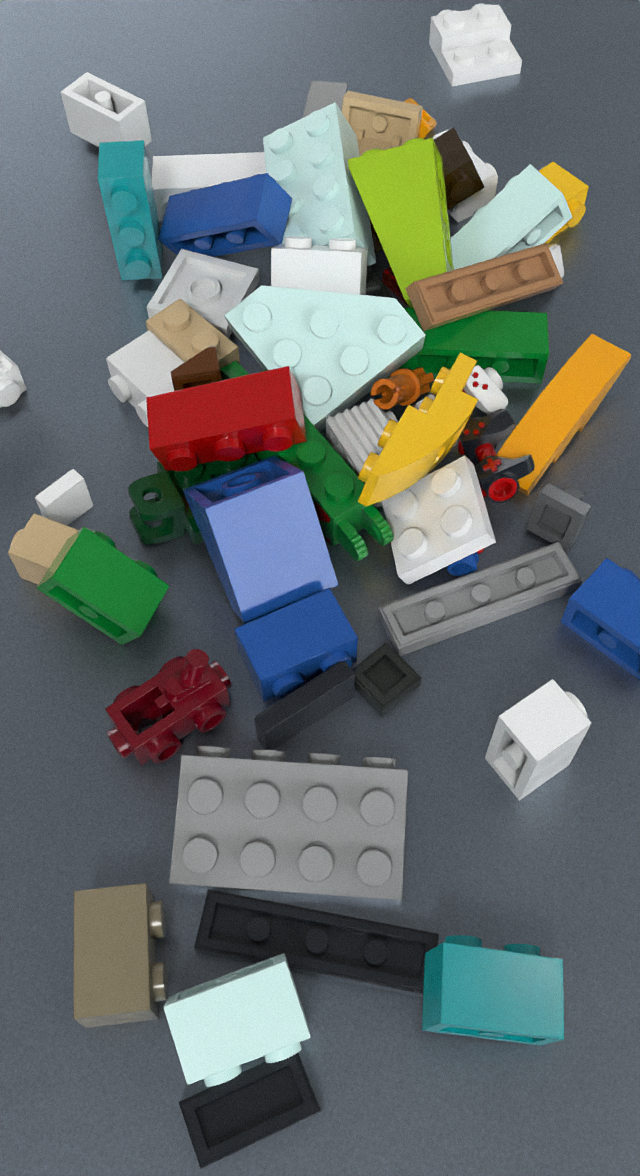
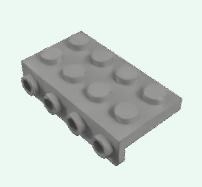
(290, 824)

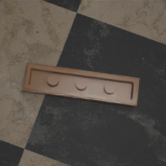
(483, 286)

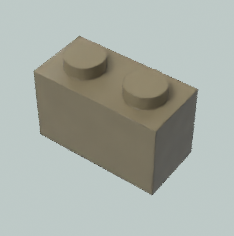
(117, 956)

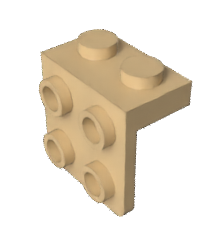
(381, 121)

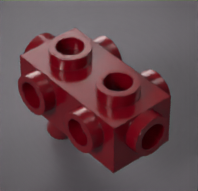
(175, 702)

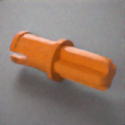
(402, 387)

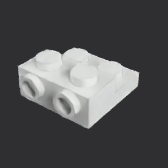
(474, 44)

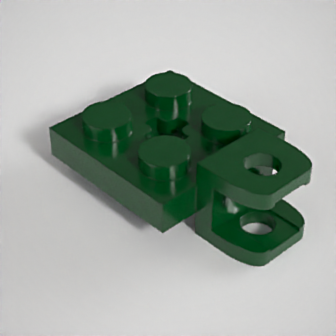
(170, 501)

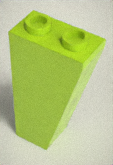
(407, 208)

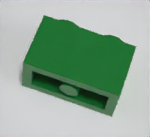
(104, 585)

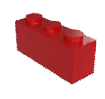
(226, 419)

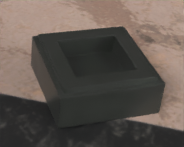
(385, 679)

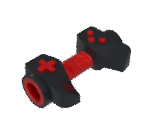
(495, 474)

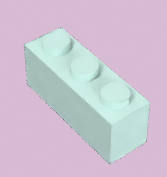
(514, 220)

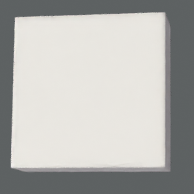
(65, 499)

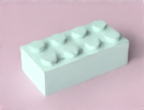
(313, 168)

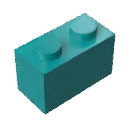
(493, 992)

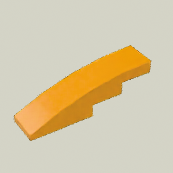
(565, 406)

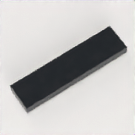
(315, 942)

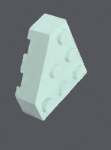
(328, 340)

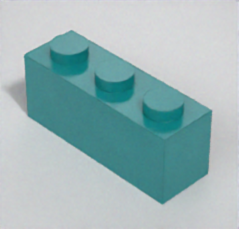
(130, 209)

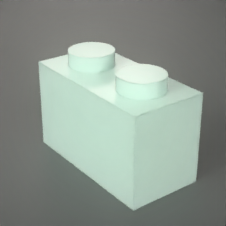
(237, 1021)

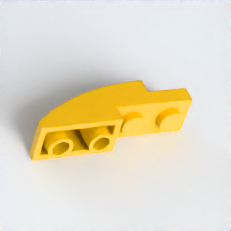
(420, 436)

